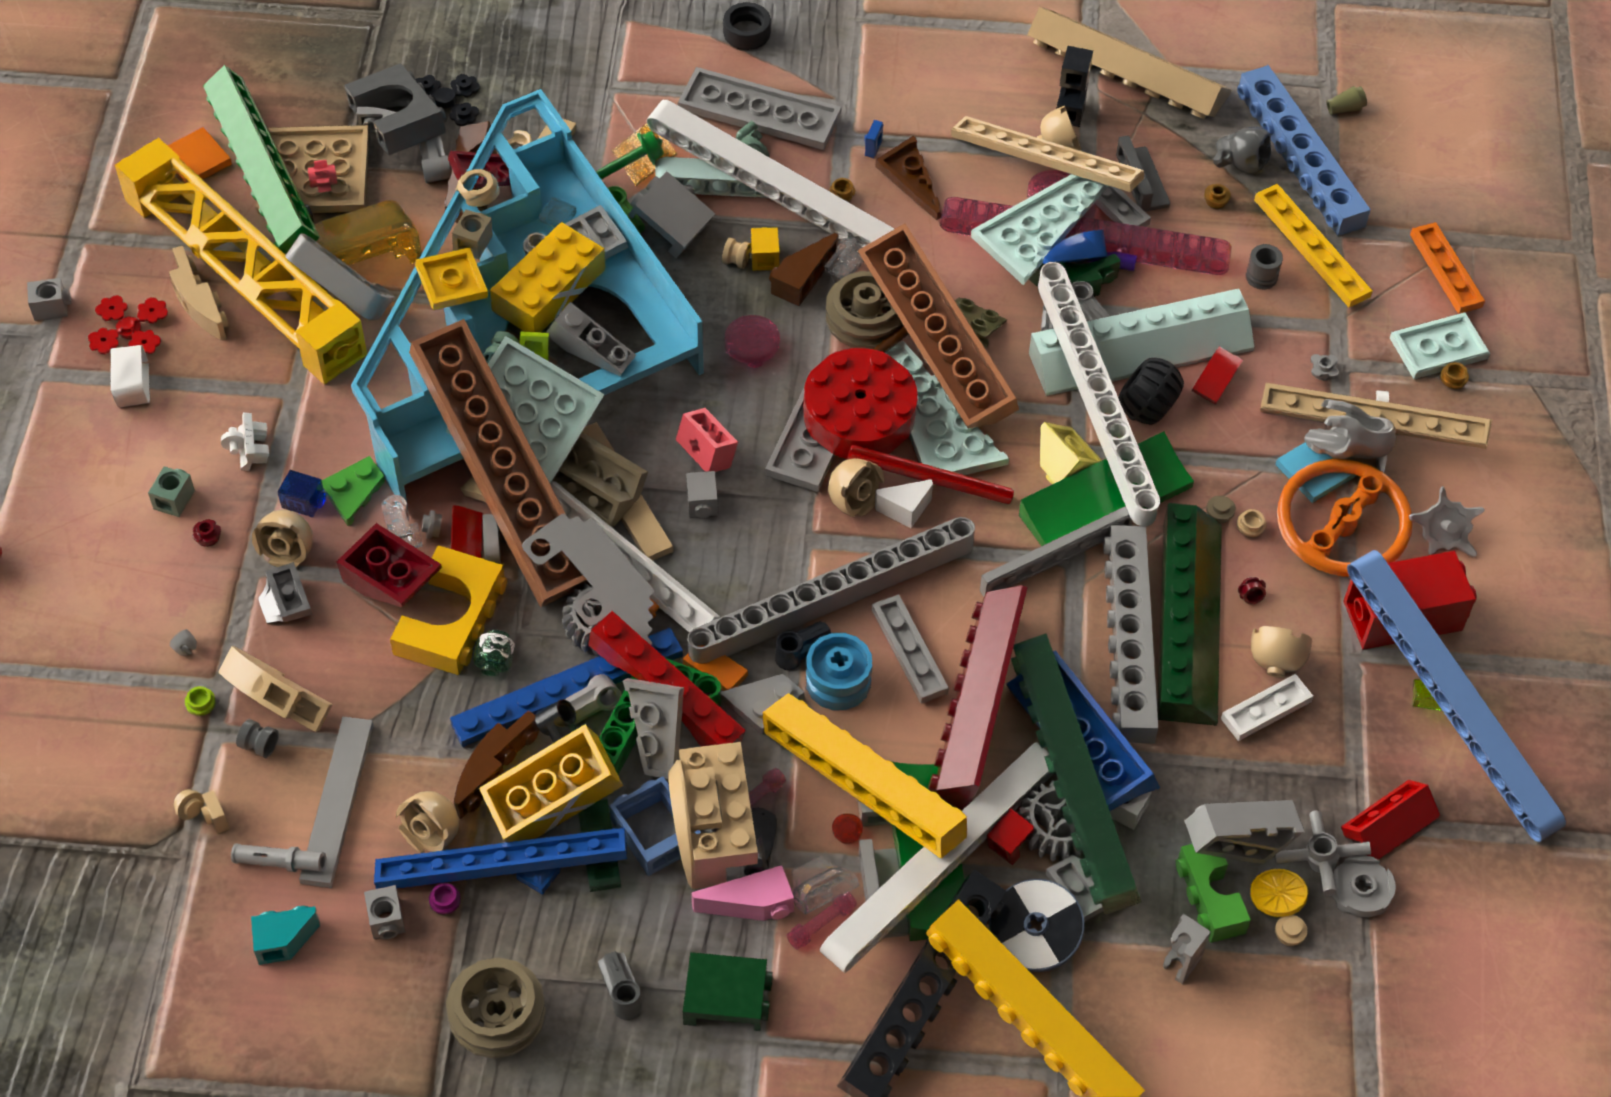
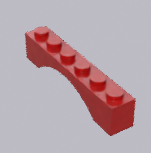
(633, 654)

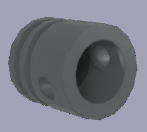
(1264, 266)

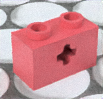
(706, 440)

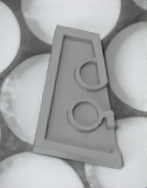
(658, 723)

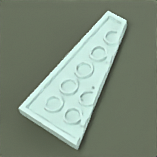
(1034, 226)
(939, 431)

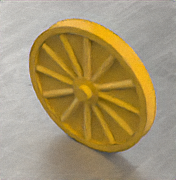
(1279, 892)

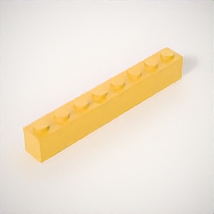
(865, 775)
(1029, 1006)

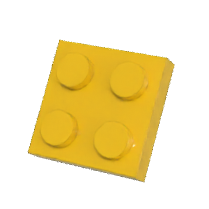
(451, 278)

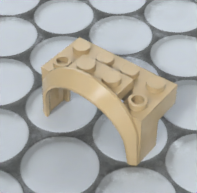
(709, 793)

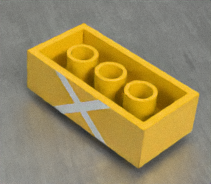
(547, 279)
(551, 786)

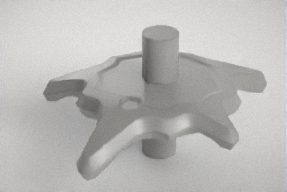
(1447, 524)

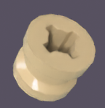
(736, 253)

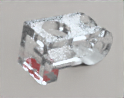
(397, 520)

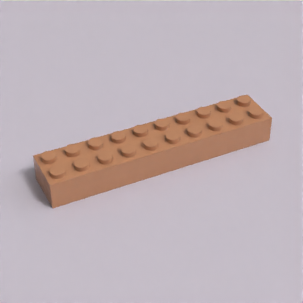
(495, 453)

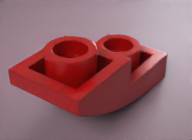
(1217, 375)

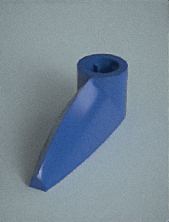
(1079, 248)

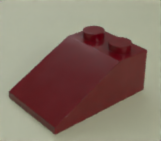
(386, 567)

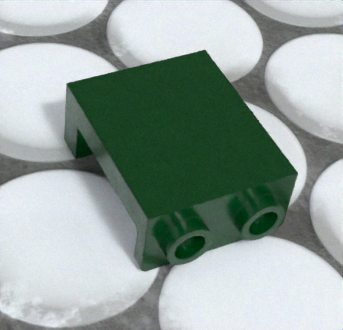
(726, 989)

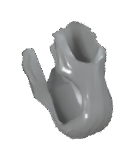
(1352, 434)

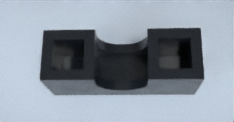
(1075, 82)

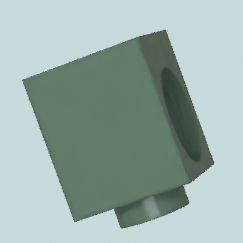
(171, 491)

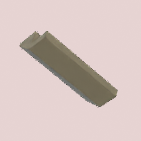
(601, 479)

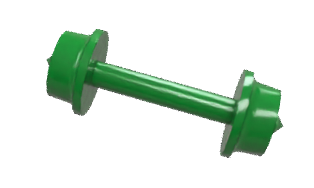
(650, 146)

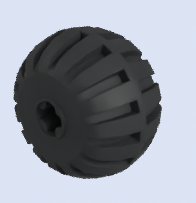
(1151, 391)

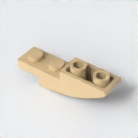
(197, 296)
(274, 690)

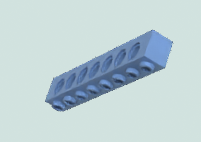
(1303, 151)

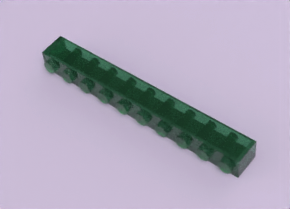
(1076, 776)

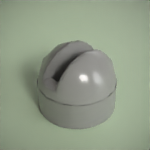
(183, 643)

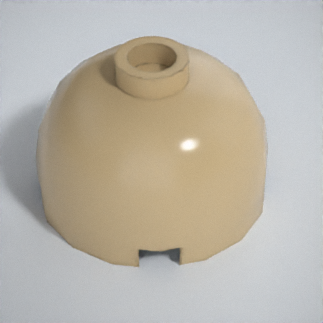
(1058, 129)
(854, 486)
(283, 538)
(1279, 650)
(428, 821)

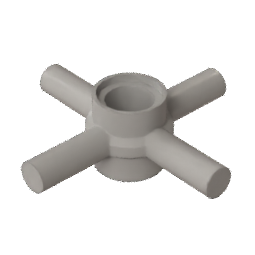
(1323, 862)

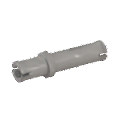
(290, 858)

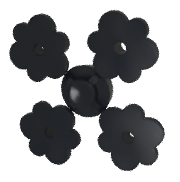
(446, 97)

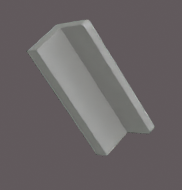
(876, 870)

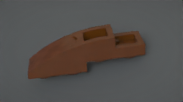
(487, 760)

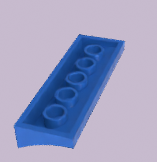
(1116, 763)

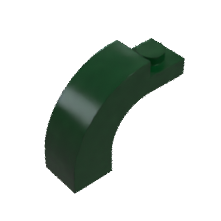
(1094, 273)

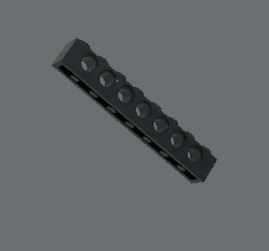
(858, 1078)

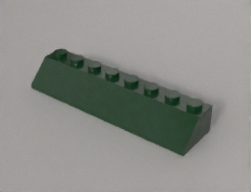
(1189, 616)

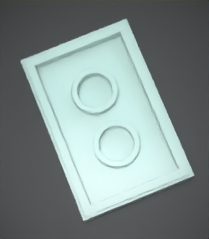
(1437, 343)

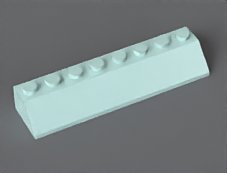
(1175, 332)

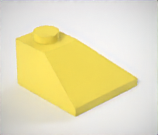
(1063, 452)

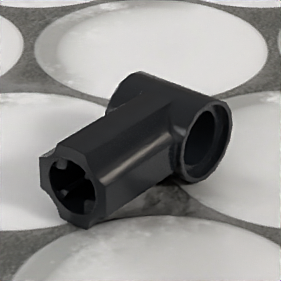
(798, 643)
(556, 720)

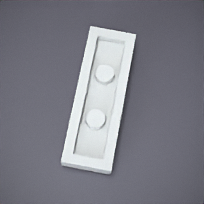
(1266, 707)

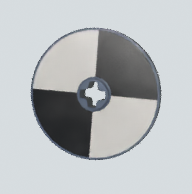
(1060, 931)

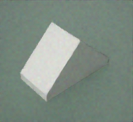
(905, 501)

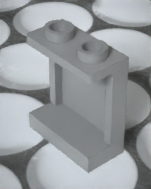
(672, 211)

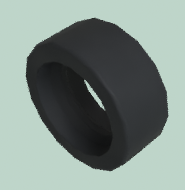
(747, 12)

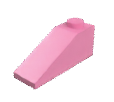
(753, 897)

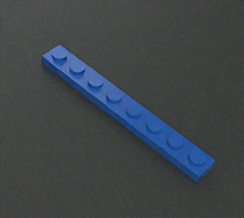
(507, 709)
(501, 859)

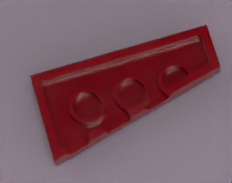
(495, 165)

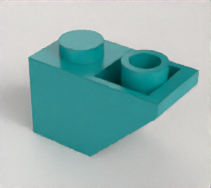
(282, 934)

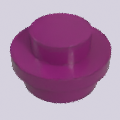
(444, 899)

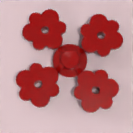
(127, 327)

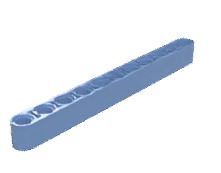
(1456, 696)

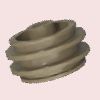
(856, 310)
(500, 1034)

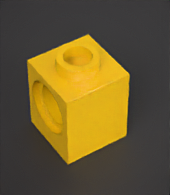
(764, 248)

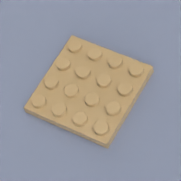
(341, 146)

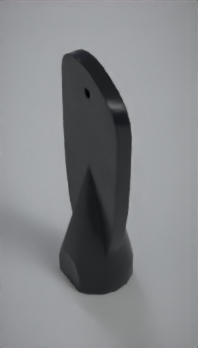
(765, 831)

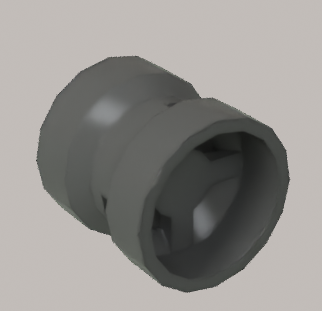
(257, 738)

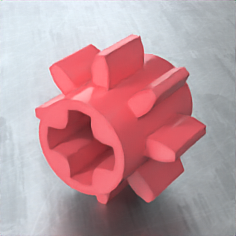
(322, 176)

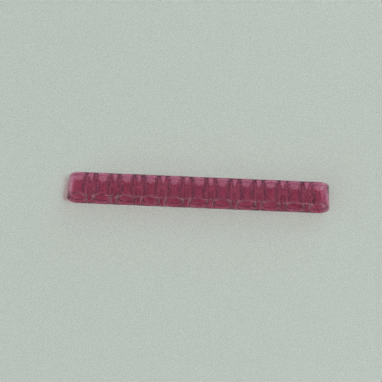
(1149, 244)

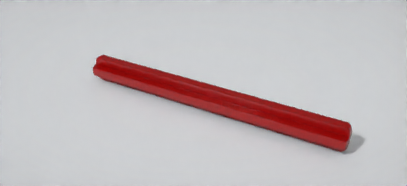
(939, 476)

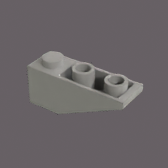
(589, 341)

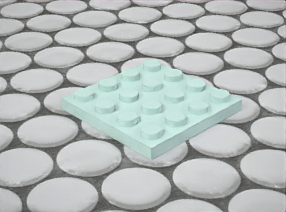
(545, 402)

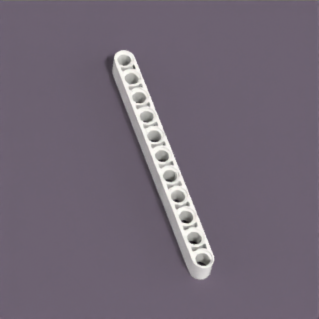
(764, 174)
(1081, 354)
(926, 870)

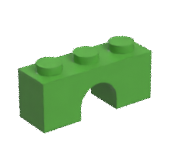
(1217, 912)

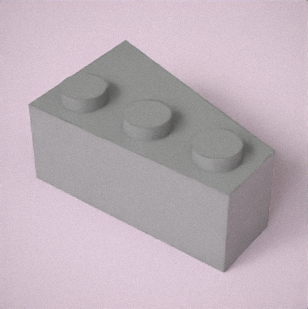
(1244, 829)

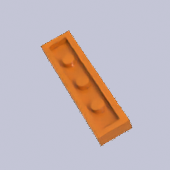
(1447, 268)

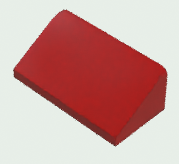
(467, 531)

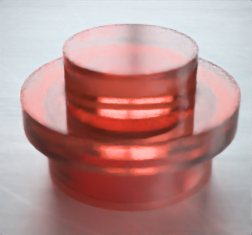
(847, 828)

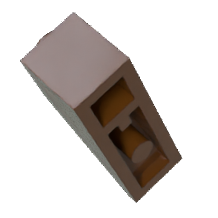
(802, 270)

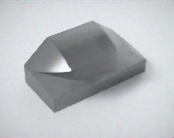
(284, 595)

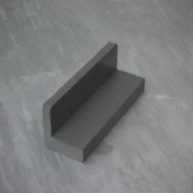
(1150, 191)

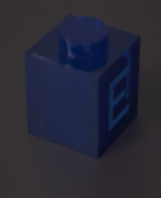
(301, 493)

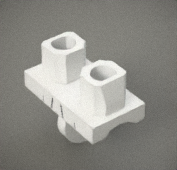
(244, 442)

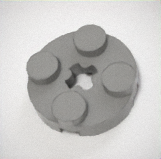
(1357, 902)

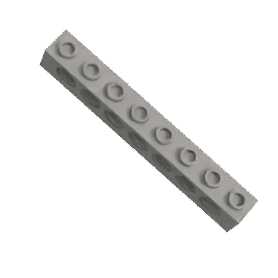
(1131, 543)

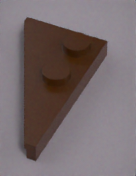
(907, 170)

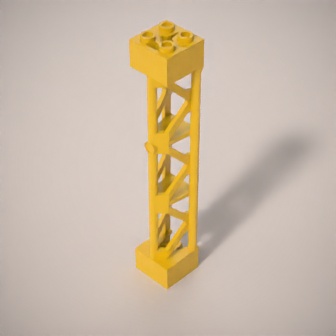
(326, 339)

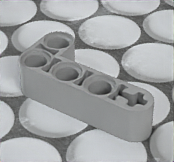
(338, 278)

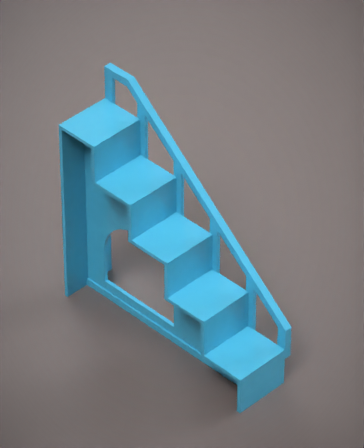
(411, 433)

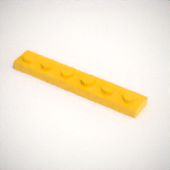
(1313, 245)

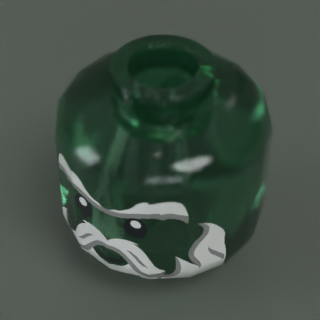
(494, 652)

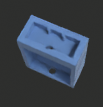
(626, 805)

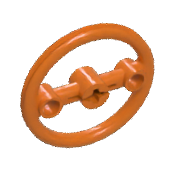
(1370, 478)

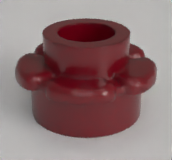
(206, 538)
(1252, 590)

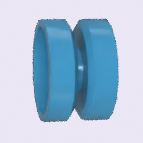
(838, 671)

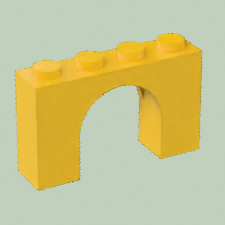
(451, 645)

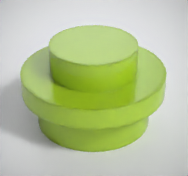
(200, 701)

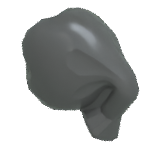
(1246, 149)

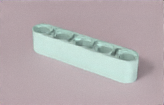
(703, 177)

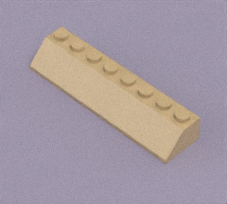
(1130, 63)

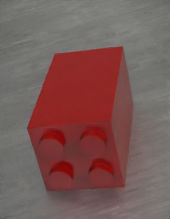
(1436, 586)

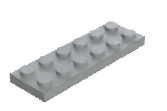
(771, 109)

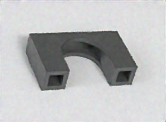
(392, 88)

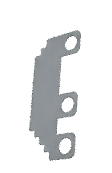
(605, 567)

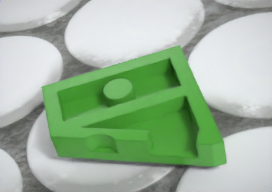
(353, 487)

